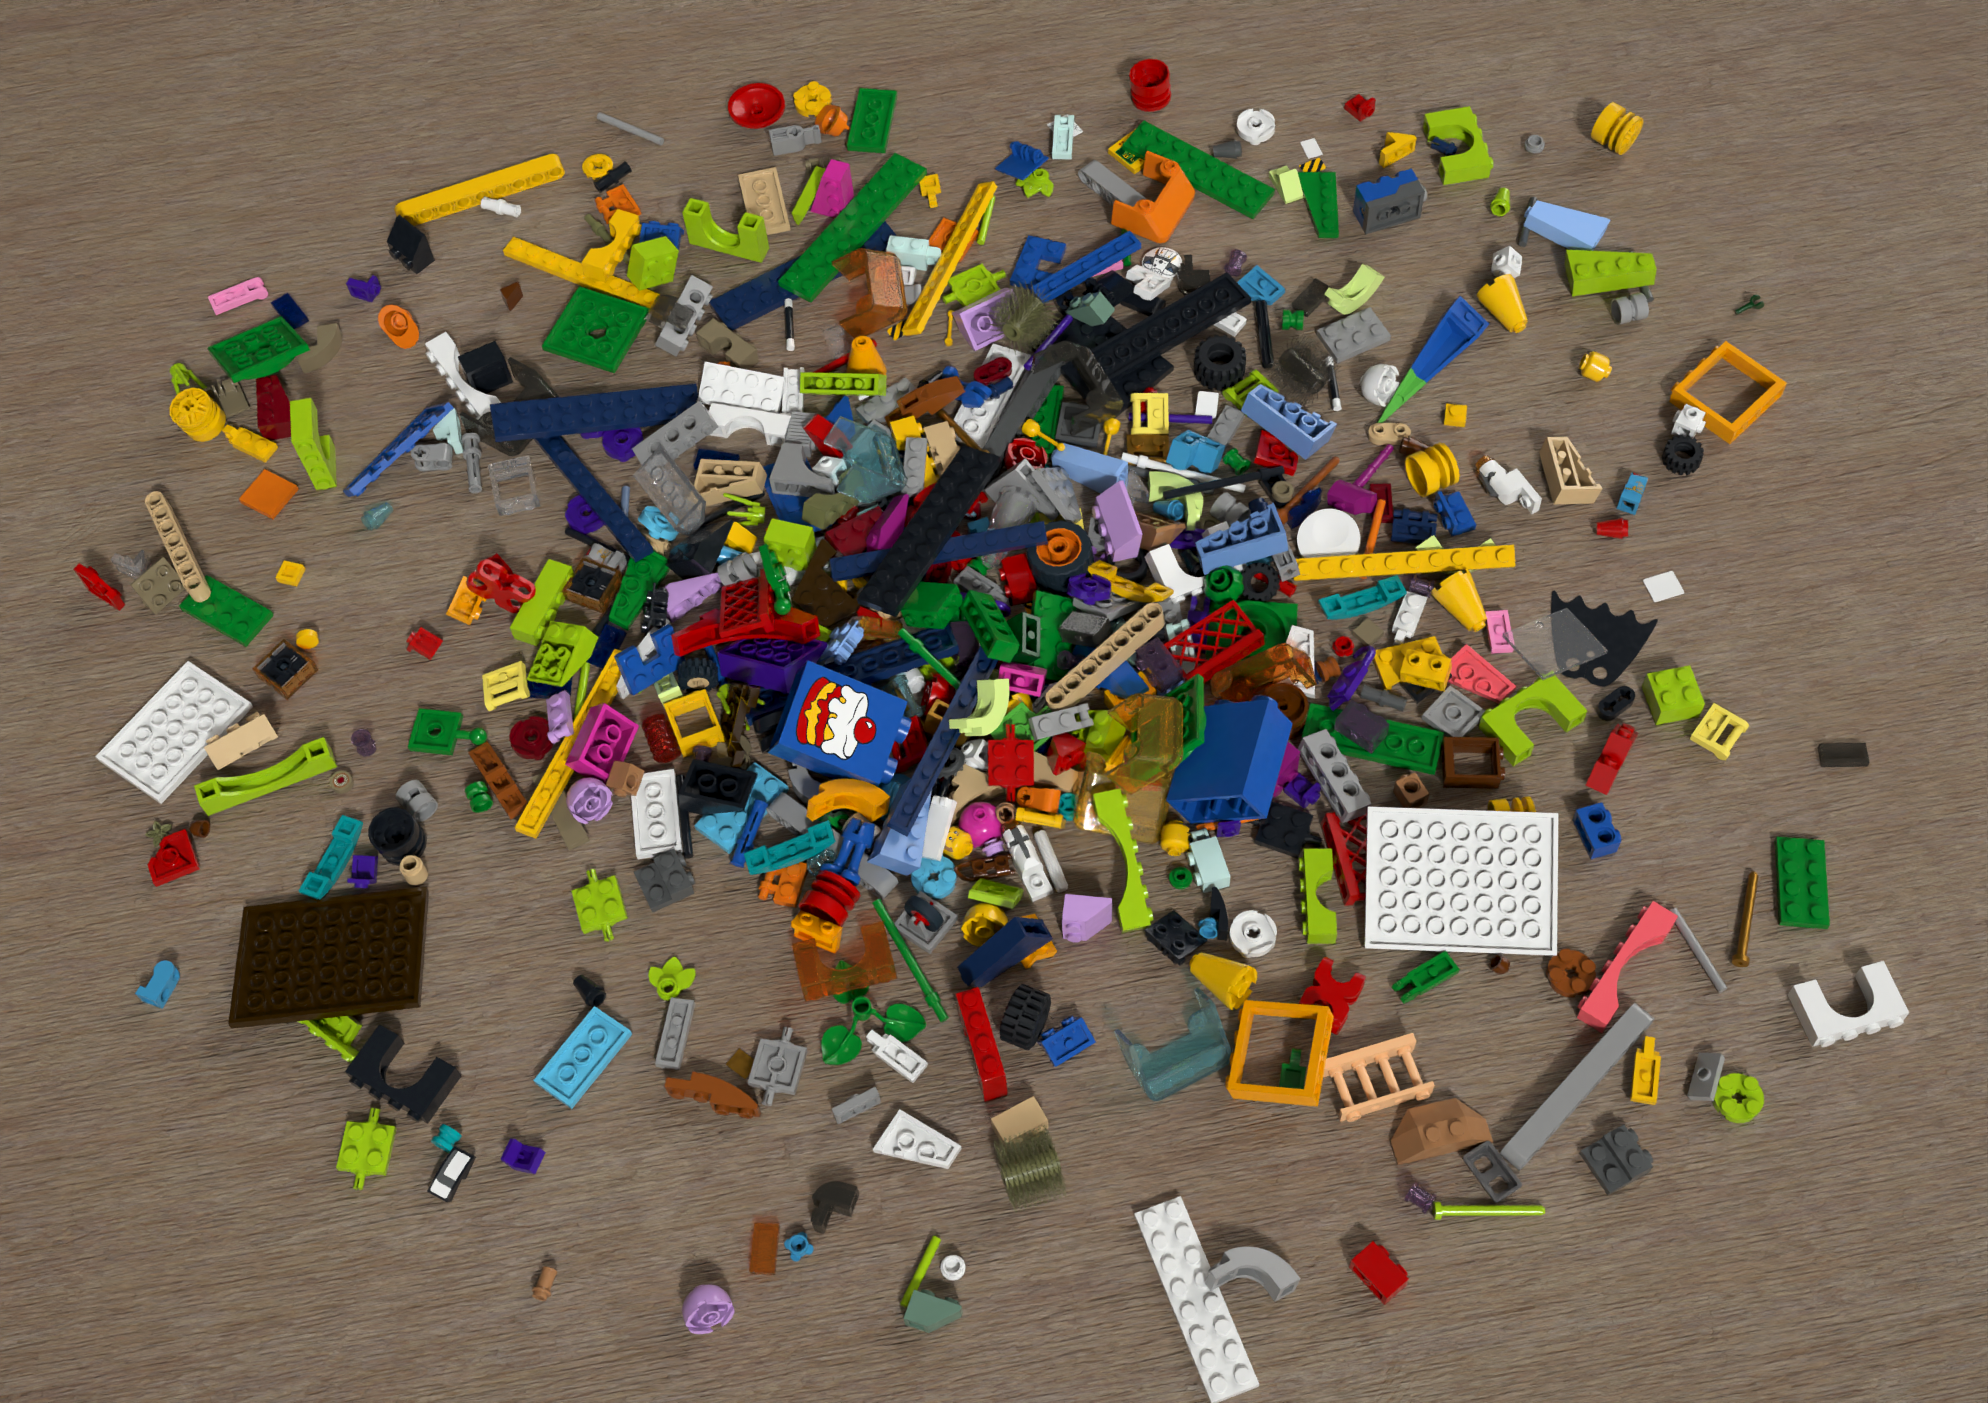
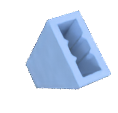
(1566, 226)
(1090, 467)

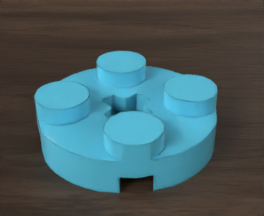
(657, 524)
(932, 888)

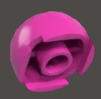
(981, 823)

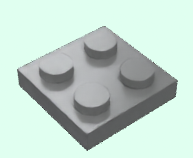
(1453, 714)

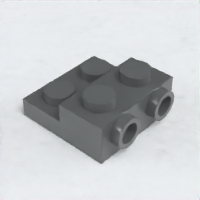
(1086, 438)
(665, 880)
(1617, 1159)

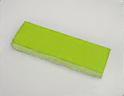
(807, 195)

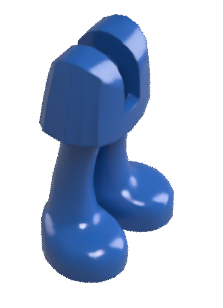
(974, 393)
(854, 834)

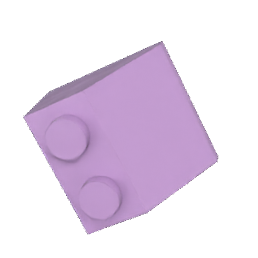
(1085, 916)

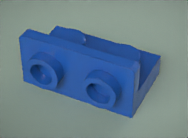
(654, 230)
(1454, 513)
(1066, 1040)

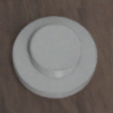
(1534, 144)

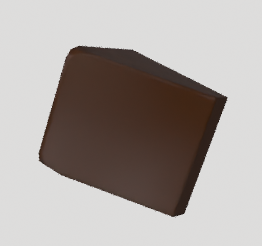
(511, 295)

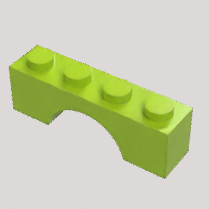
(1320, 922)

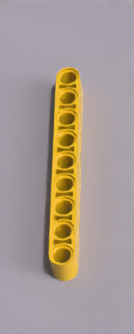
(470, 193)

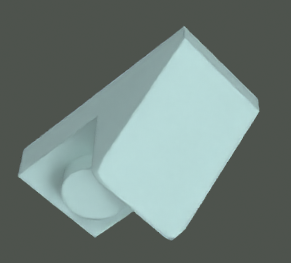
(450, 430)

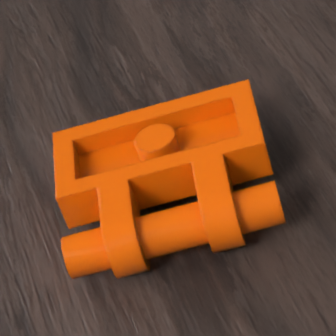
(619, 199)
(789, 885)

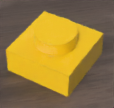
(1455, 415)
(290, 573)

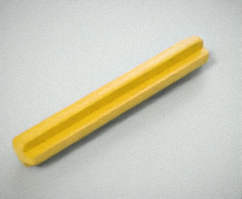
(1117, 755)

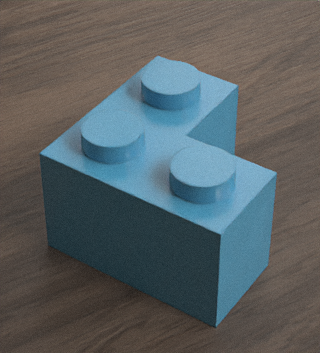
(1195, 450)

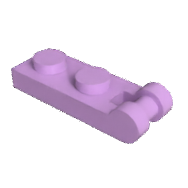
(559, 716)

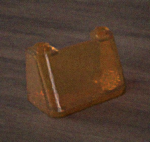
(1262, 670)

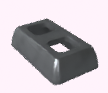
(1499, 1169)

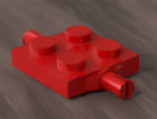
(1010, 763)

